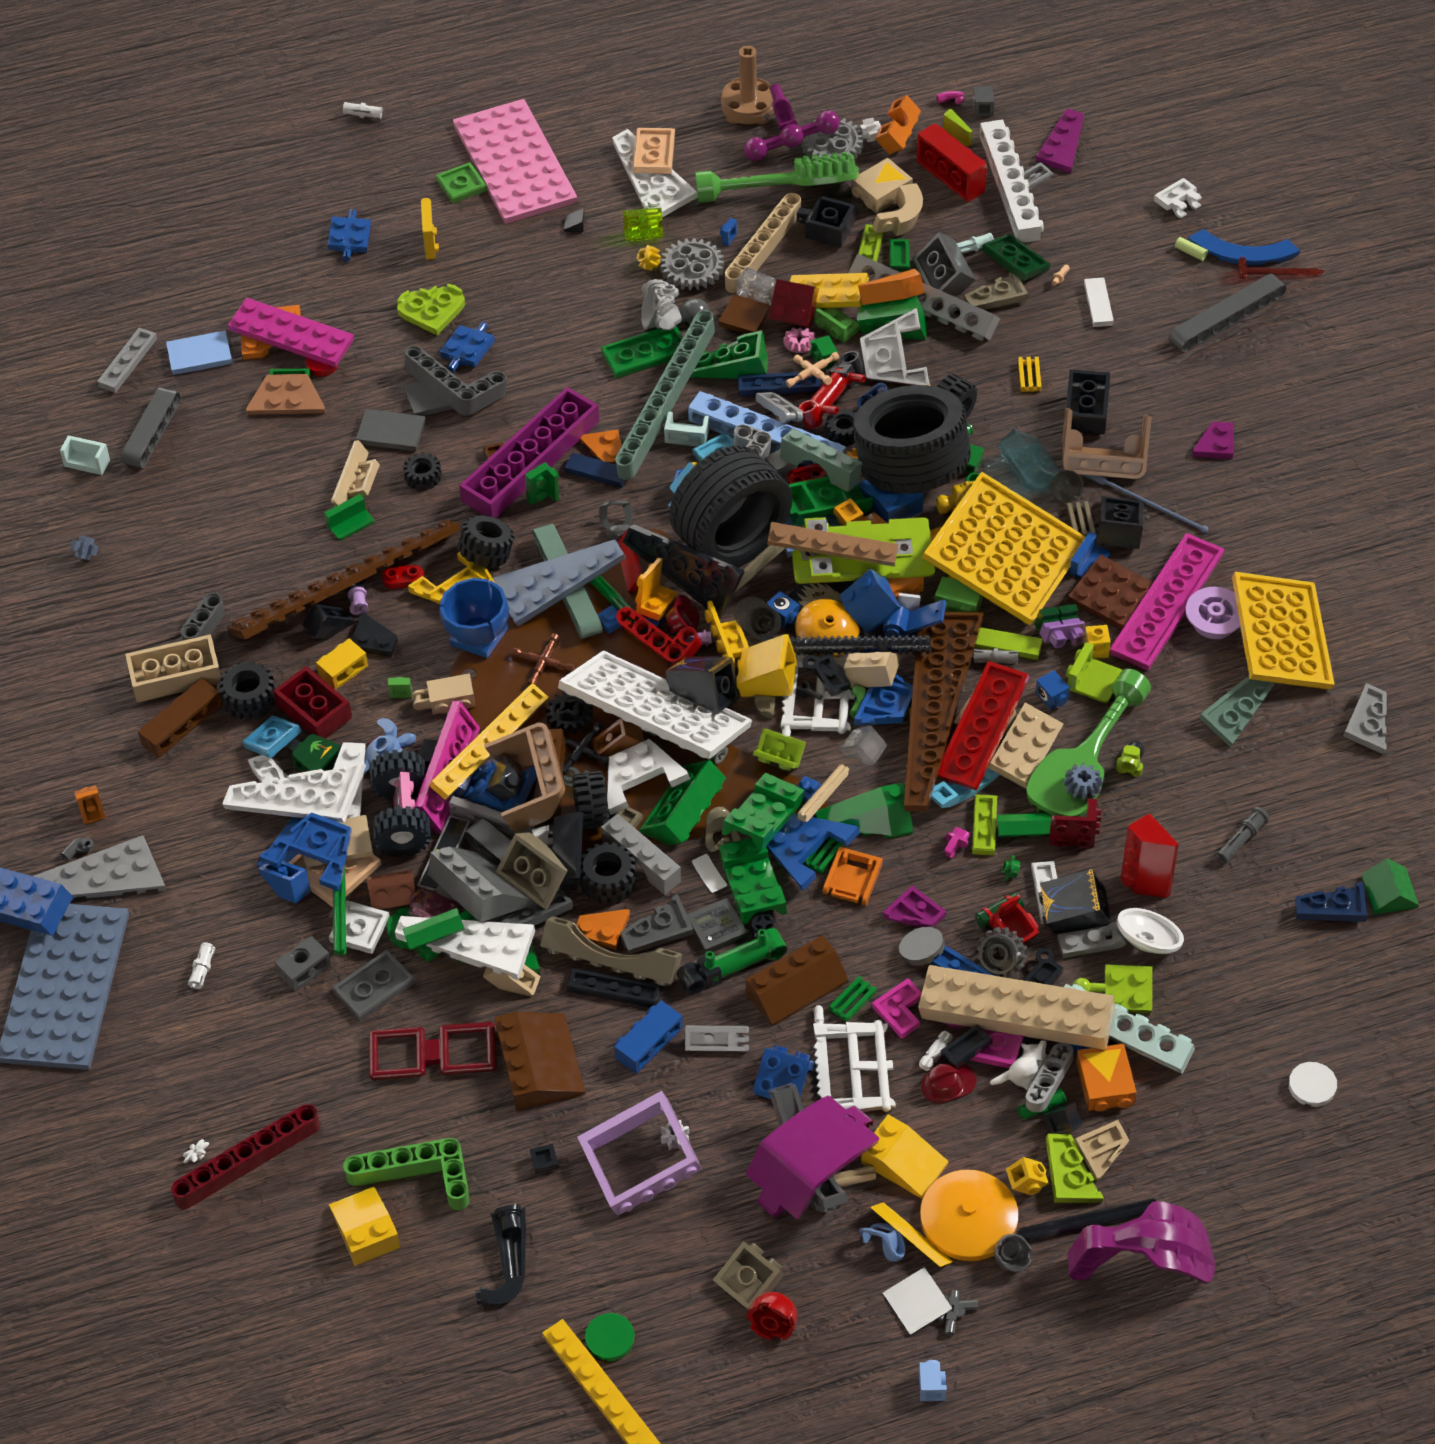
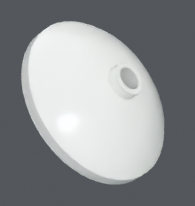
(1149, 931)

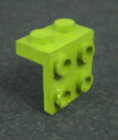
(1091, 676)

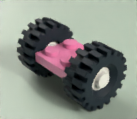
(404, 828)

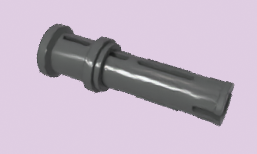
(1248, 828)

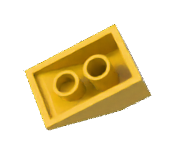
(904, 1157)
(365, 1226)

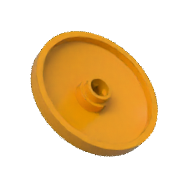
(968, 1214)

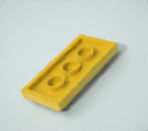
(834, 289)

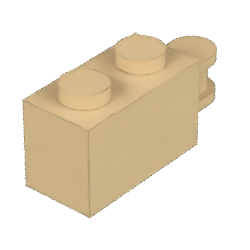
(442, 693)

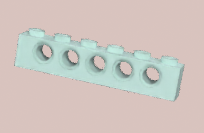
(1175, 1059)

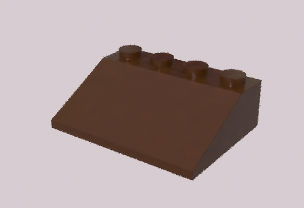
(538, 1057)

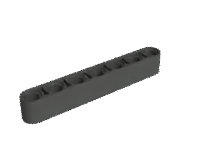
(1227, 312)

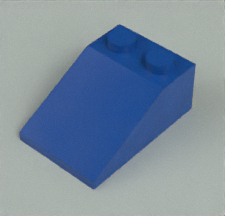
(892, 505)

